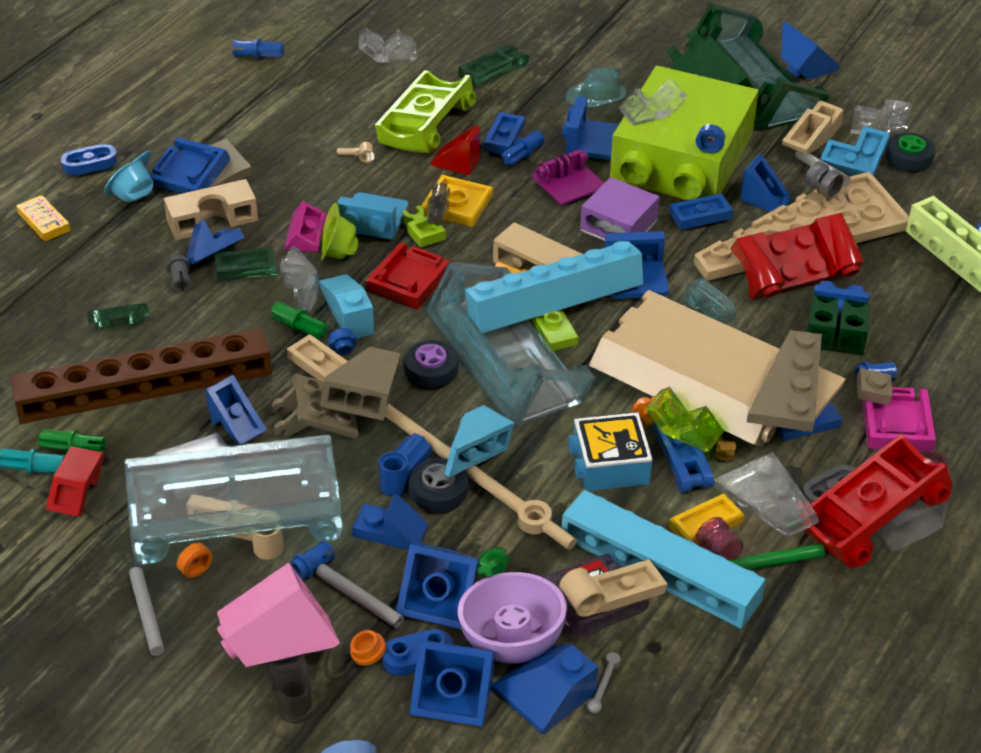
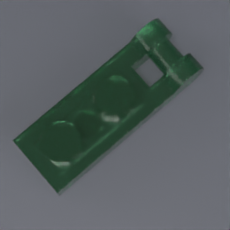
(493, 64)

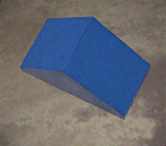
(762, 186)

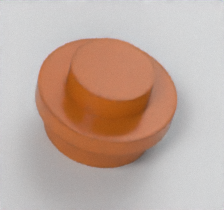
(367, 647)

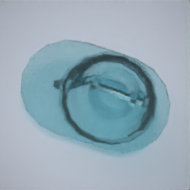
(600, 87)

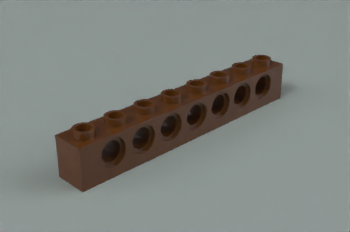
(140, 375)

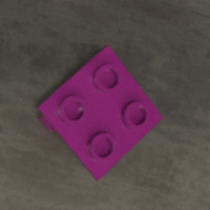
(567, 177)

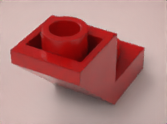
(72, 481)

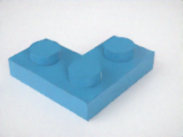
(860, 158)

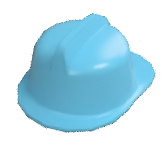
(131, 180)

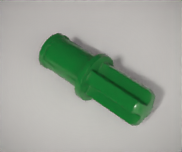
(298, 320)
(64, 440)
(493, 561)

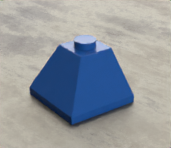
(804, 55)
(435, 583)
(549, 686)

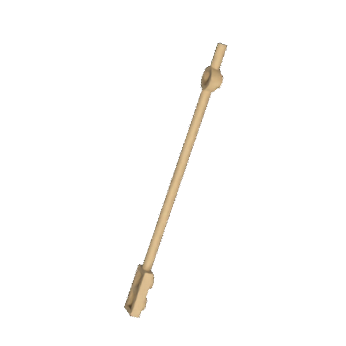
(533, 515)

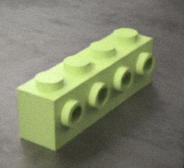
(947, 238)

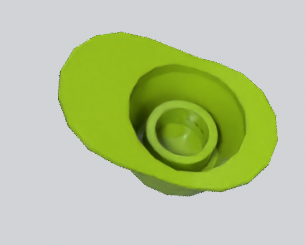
(338, 235)

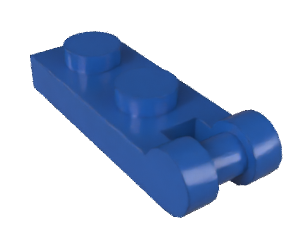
(684, 459)

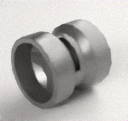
(822, 178)

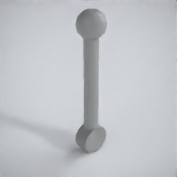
(612, 661)

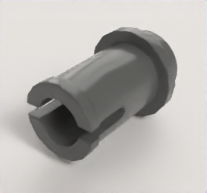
(179, 269)

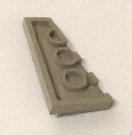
(791, 385)

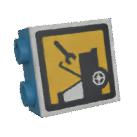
(610, 451)

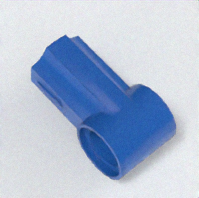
(397, 465)

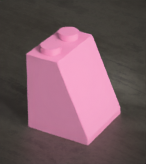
(275, 621)

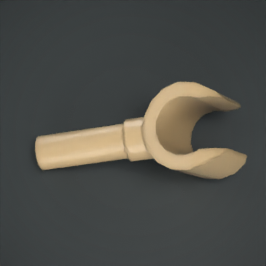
(364, 152)

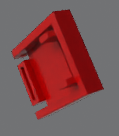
(407, 278)

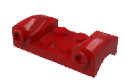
(798, 256)
(875, 496)

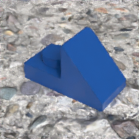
(204, 244)
(233, 409)
(392, 526)

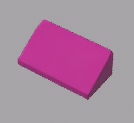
(305, 228)

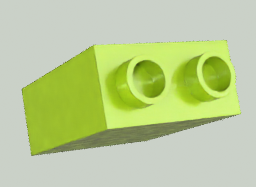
(665, 152)

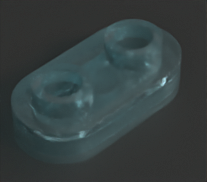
(710, 301)

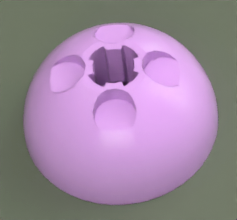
(513, 616)

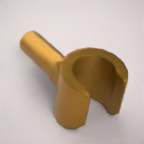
(725, 449)

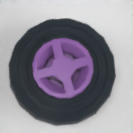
(430, 363)

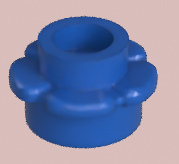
(342, 341)

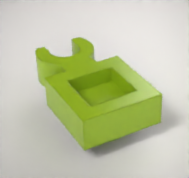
(420, 230)

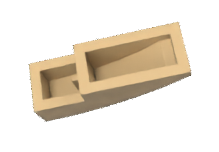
(814, 128)

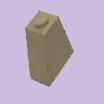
(362, 384)

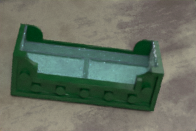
(779, 96)

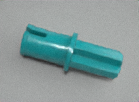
(30, 461)

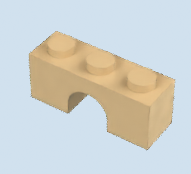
(230, 201)

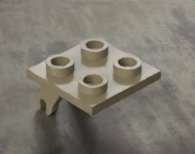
(306, 397)

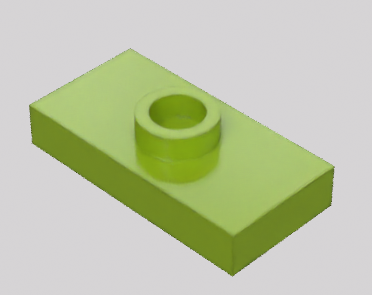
(556, 330)

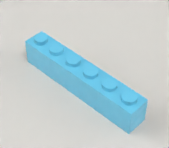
(554, 286)
(687, 568)

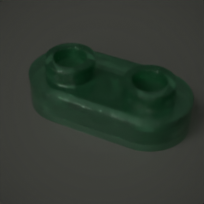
(105, 317)

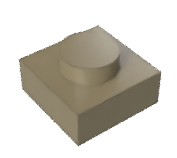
(874, 386)

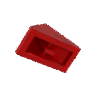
(460, 153)

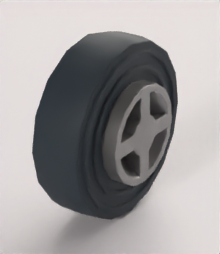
(434, 490)

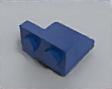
(587, 135)
(652, 249)

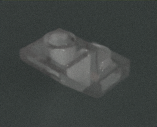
(396, 49)
(641, 108)
(891, 119)
(300, 276)

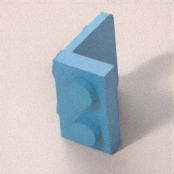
(373, 214)

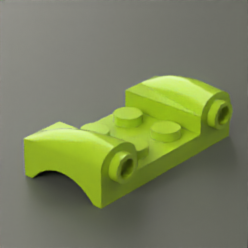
(414, 116)

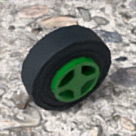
(910, 151)

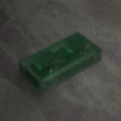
(245, 263)

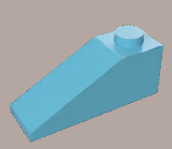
(349, 304)
(479, 437)

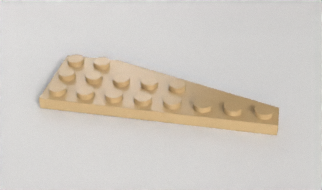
(863, 203)

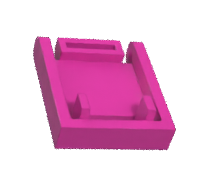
(900, 417)

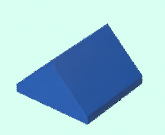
(452, 683)

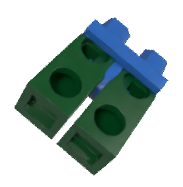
(844, 308)

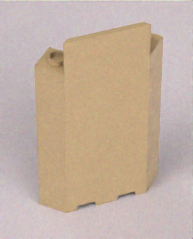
(699, 360)

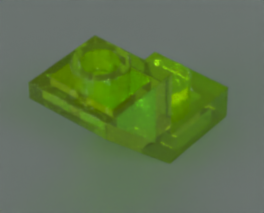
(692, 427)

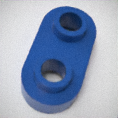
(89, 159)
(405, 662)

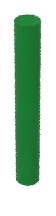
(780, 557)

